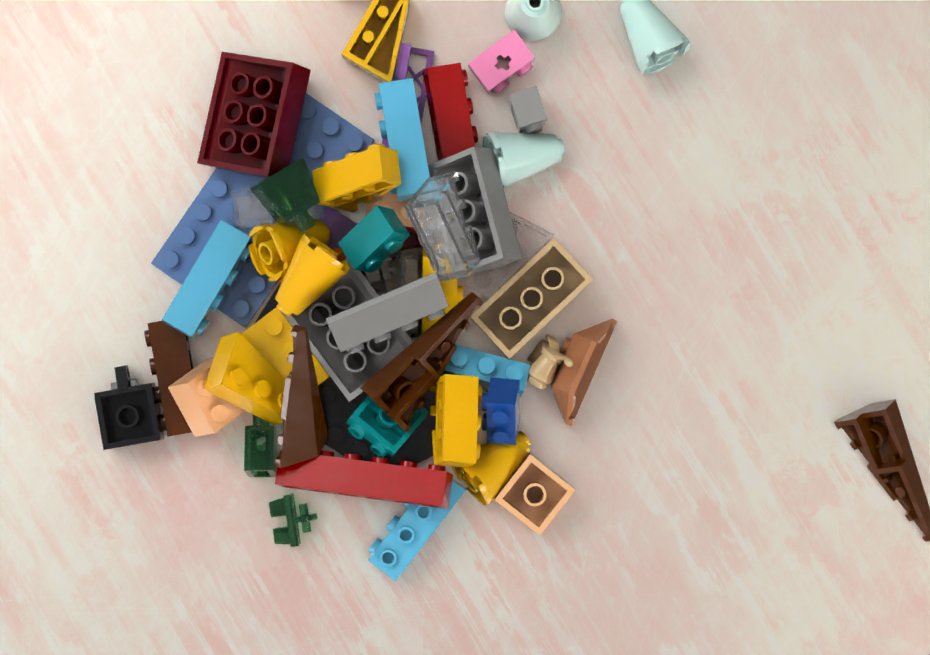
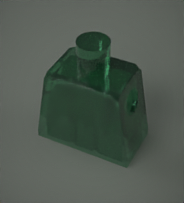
(289, 195)
(260, 459)

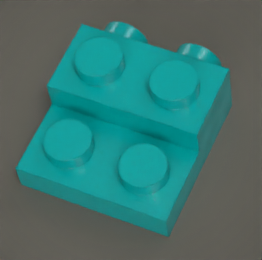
(380, 429)

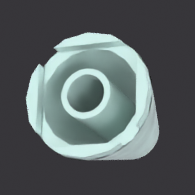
(532, 22)
(652, 35)
(523, 153)

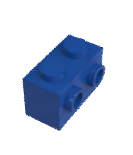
(502, 411)

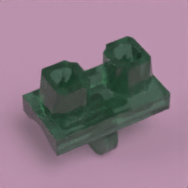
(290, 533)

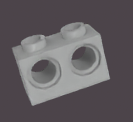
(527, 110)

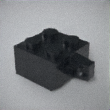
(128, 412)

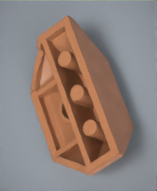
(586, 352)

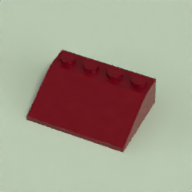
(253, 115)

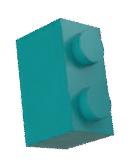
(374, 239)

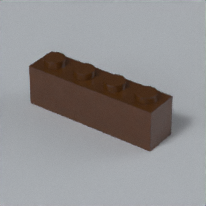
(170, 363)

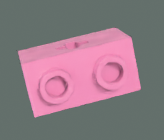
(510, 48)

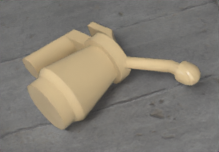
(545, 361)

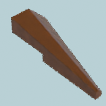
(405, 379)
(301, 406)
(883, 441)

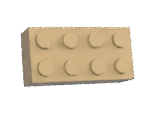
(531, 298)

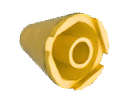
(276, 244)
(309, 275)
(493, 468)

